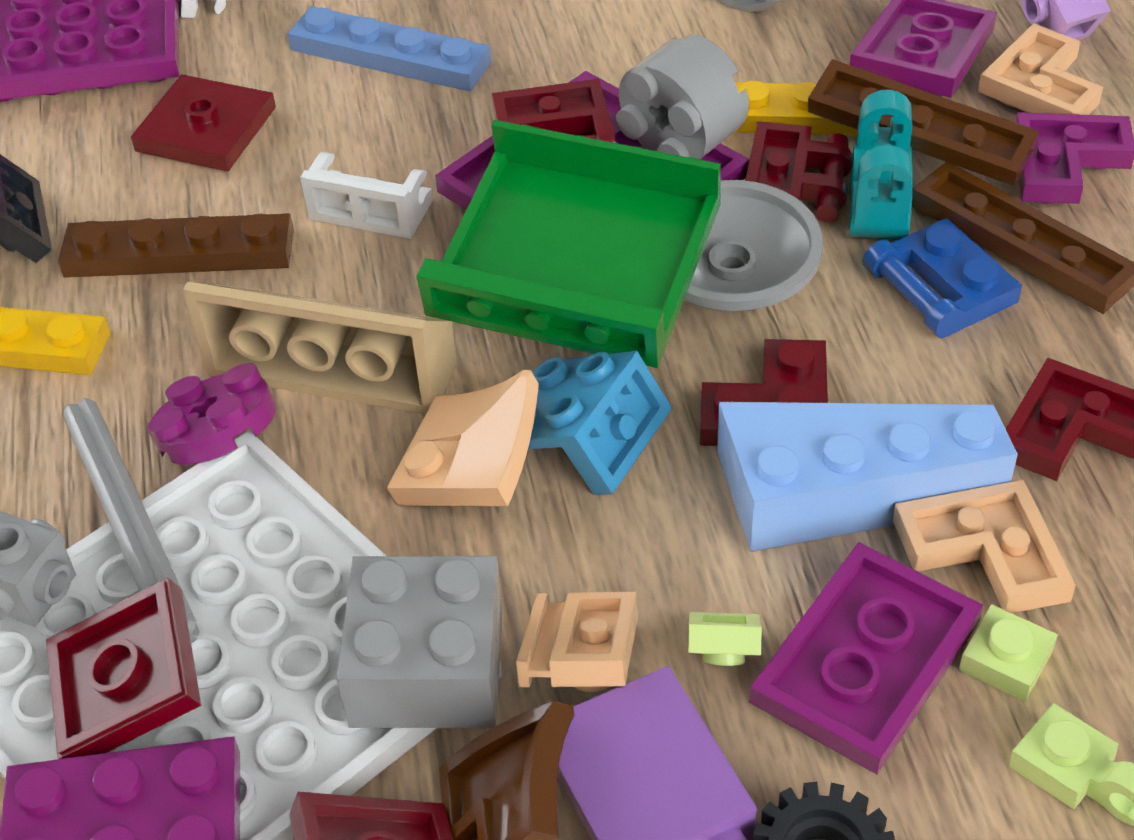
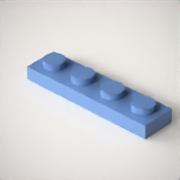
(390, 48)

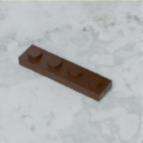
(938, 124)
(1026, 237)
(176, 245)

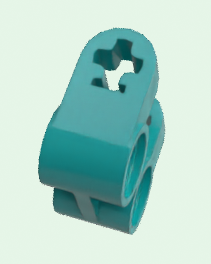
(882, 169)

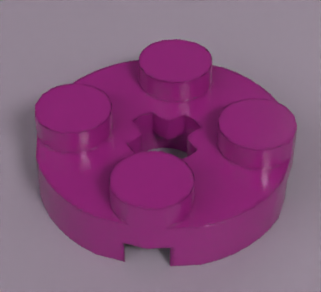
(208, 413)

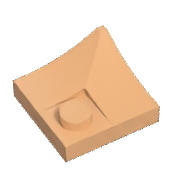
(469, 447)

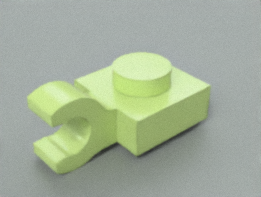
(1075, 761)

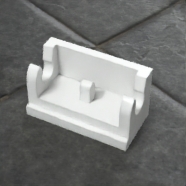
(365, 201)

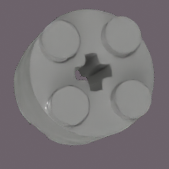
(682, 98)

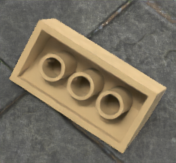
(323, 345)

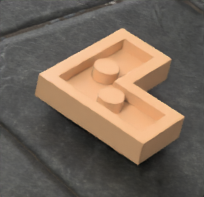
(1034, 75)
(993, 526)

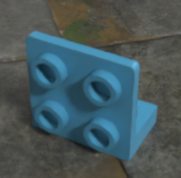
(599, 413)

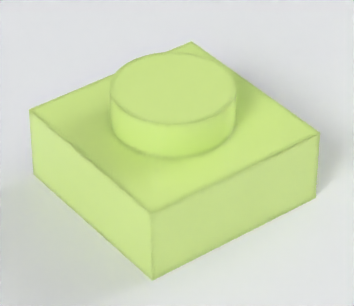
(724, 636)
(1008, 652)

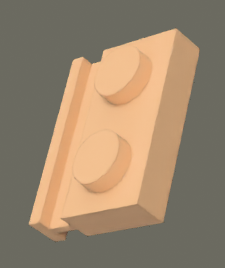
(579, 640)

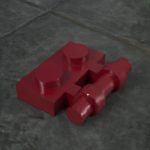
(786, 150)

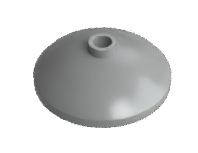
(757, 249)

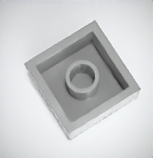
(421, 642)

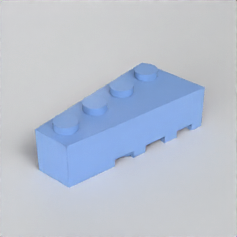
(844, 465)

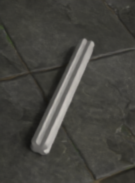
(120, 500)

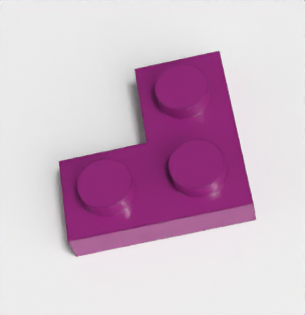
(1068, 144)

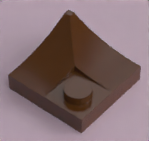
(508, 778)

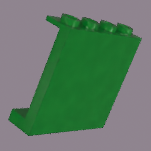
(576, 243)

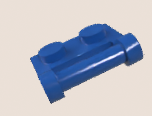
(954, 267)

